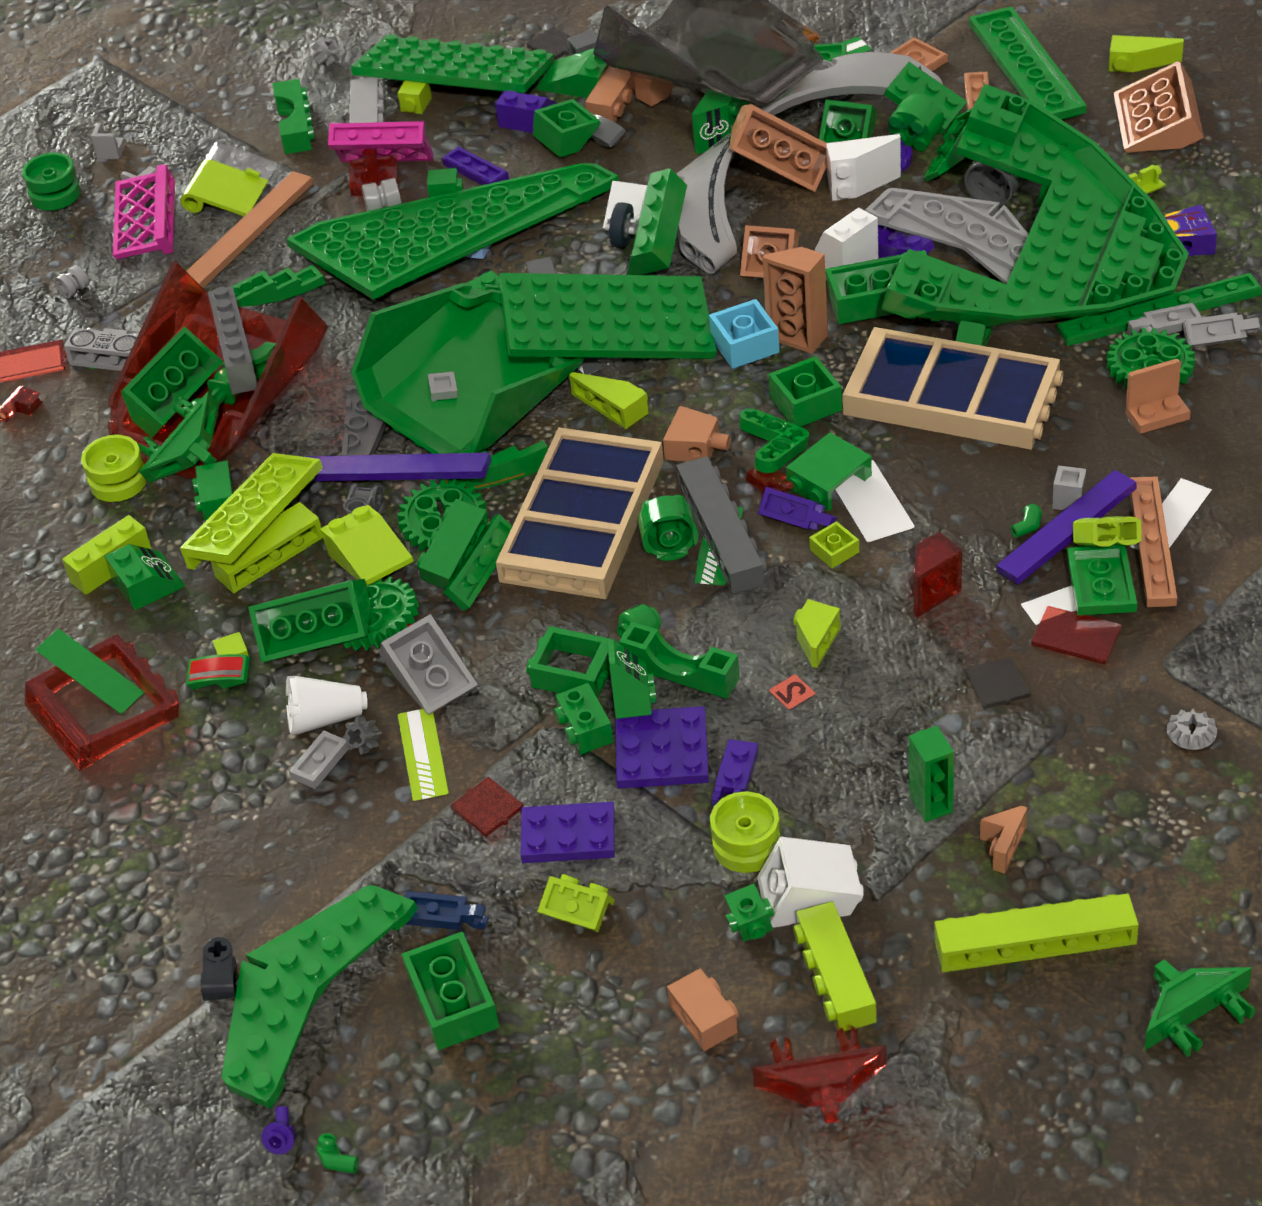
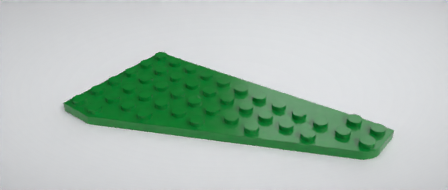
(410, 239)

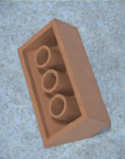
(779, 146)
(797, 296)

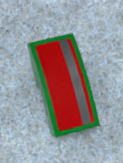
(222, 670)

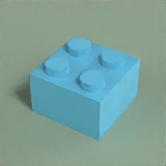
(744, 333)

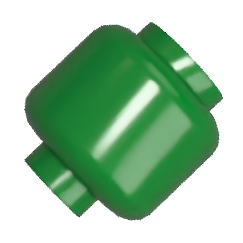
(639, 614)

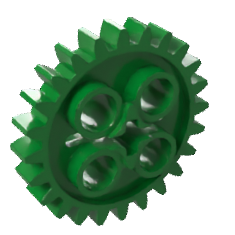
(1146, 350)
(420, 512)
(391, 610)

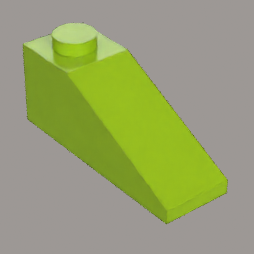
(1143, 53)
(611, 397)

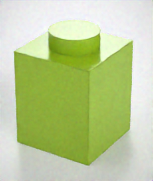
(414, 96)

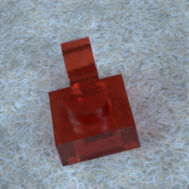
(772, 480)

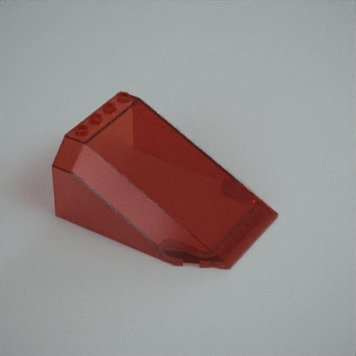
(187, 304)

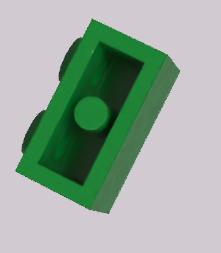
(583, 718)

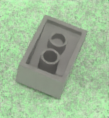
(427, 665)

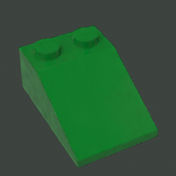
(574, 75)

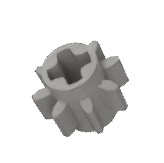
(324, 51)

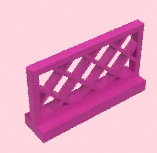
(378, 135)
(163, 225)

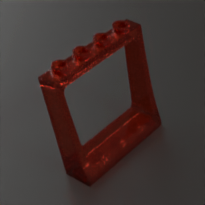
(68, 733)

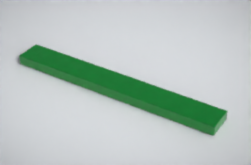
(1116, 320)

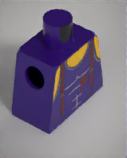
(1194, 230)

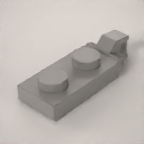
(1165, 319)
(1218, 329)

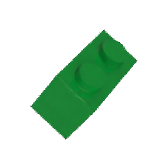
(213, 485)

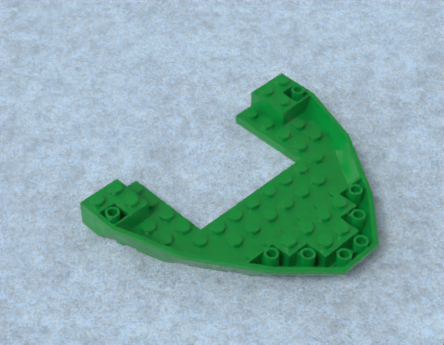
(1089, 249)

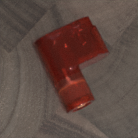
(22, 401)

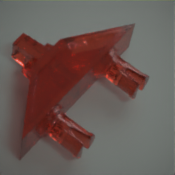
(821, 1079)

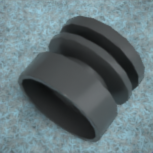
(991, 183)

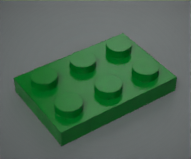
(915, 81)
(1101, 580)

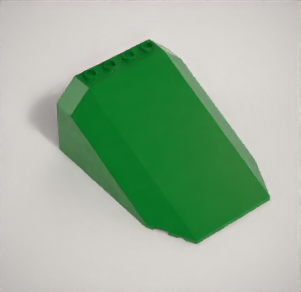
(456, 333)

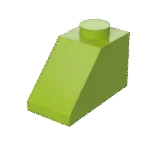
(816, 629)

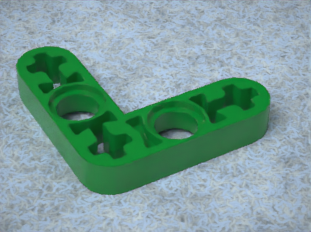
(785, 439)

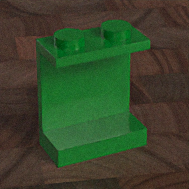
(826, 468)

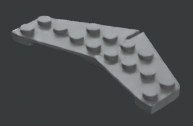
(956, 222)

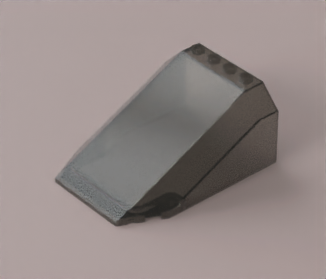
(712, 47)

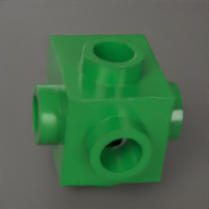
(749, 913)

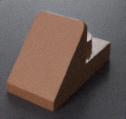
(1004, 833)

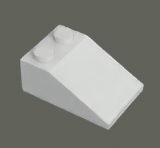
(862, 165)

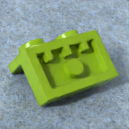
(575, 903)

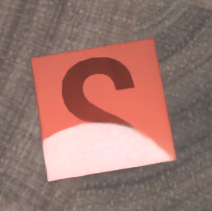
(792, 691)

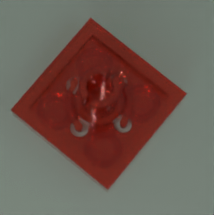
(371, 170)

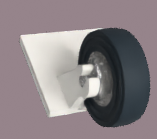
(623, 212)

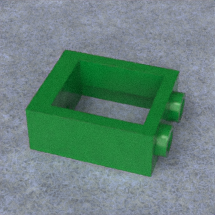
(574, 642)

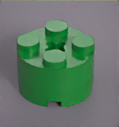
(916, 121)
(667, 527)

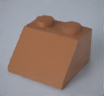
(764, 241)

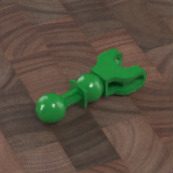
(220, 386)

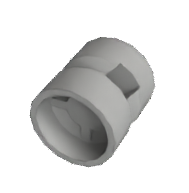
(381, 196)

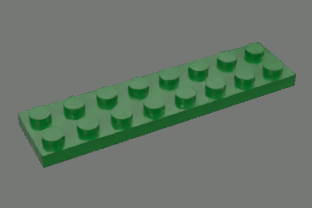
(1026, 62)

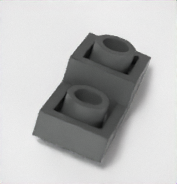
(607, 133)

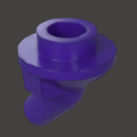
(279, 1136)

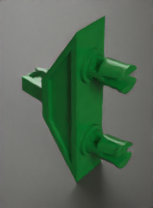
(186, 443)
(1191, 995)

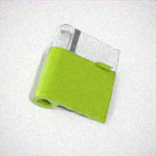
(228, 180)

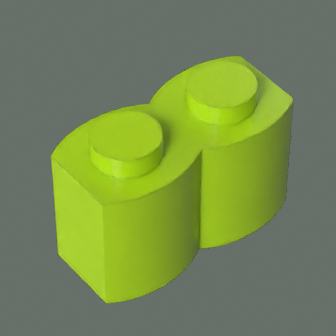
(1107, 531)

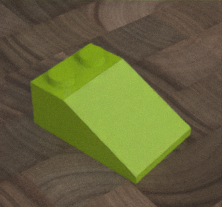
(365, 545)

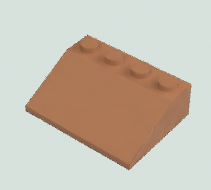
(1159, 111)

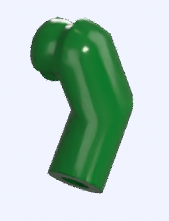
(1030, 522)
(331, 1156)

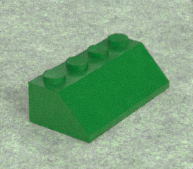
(657, 223)
(860, 288)
(171, 374)
(311, 619)

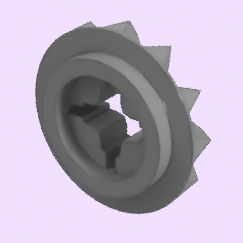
(1180, 734)

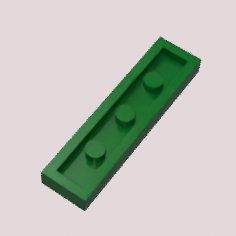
(478, 564)

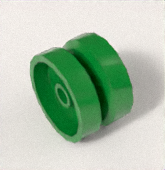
(51, 181)

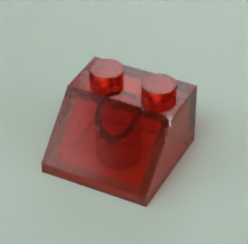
(936, 572)

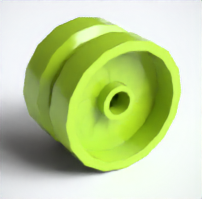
(113, 468)
(744, 831)

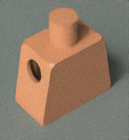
(693, 436)

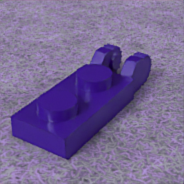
(735, 769)

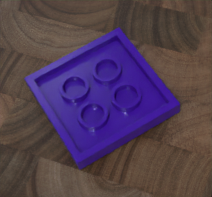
(662, 748)

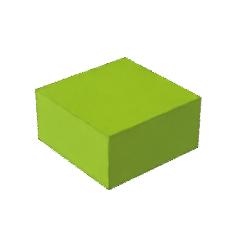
(834, 544)

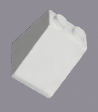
(850, 240)
(808, 875)

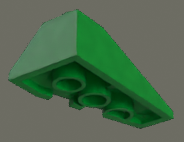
(946, 151)

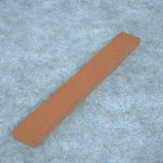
(249, 228)

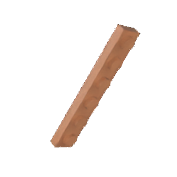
(1154, 547)

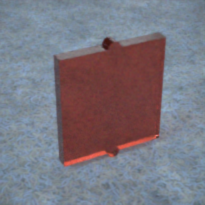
(487, 806)

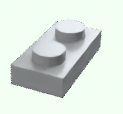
(319, 759)

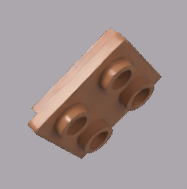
(1154, 397)

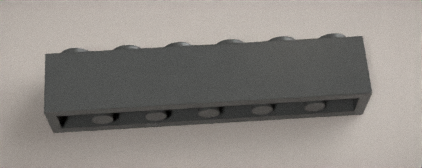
(232, 340)
(721, 525)

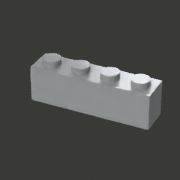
(366, 101)

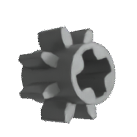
(362, 735)

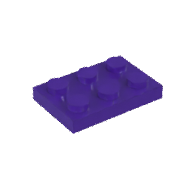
(568, 832)

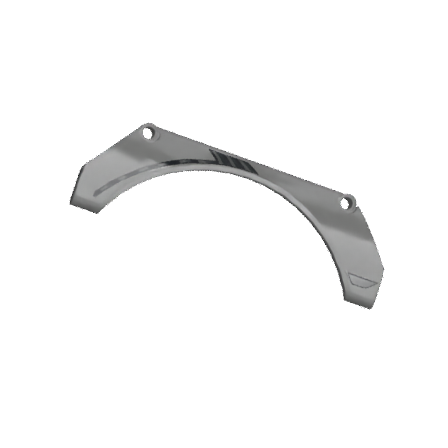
(703, 223)

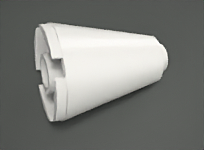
(321, 703)

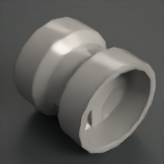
(71, 281)

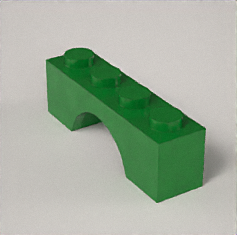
(297, 129)
(712, 672)

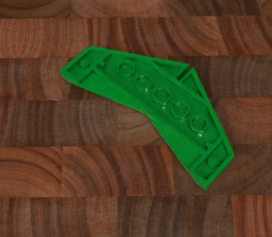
(297, 969)

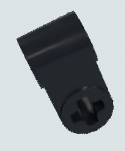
(219, 970)

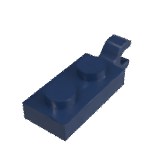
(446, 911)

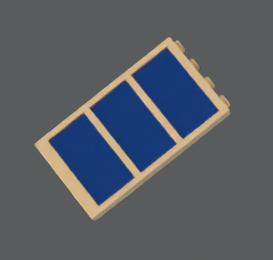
(953, 388)
(580, 513)

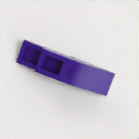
(895, 243)

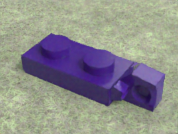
(794, 509)

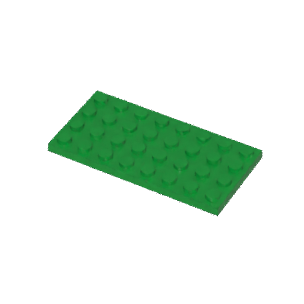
(453, 63)
(605, 316)

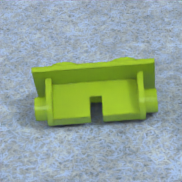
(1148, 179)

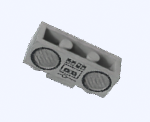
(98, 348)

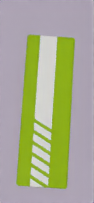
(422, 755)

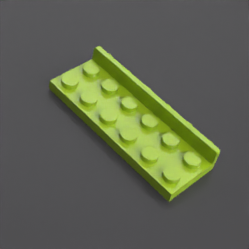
(250, 509)

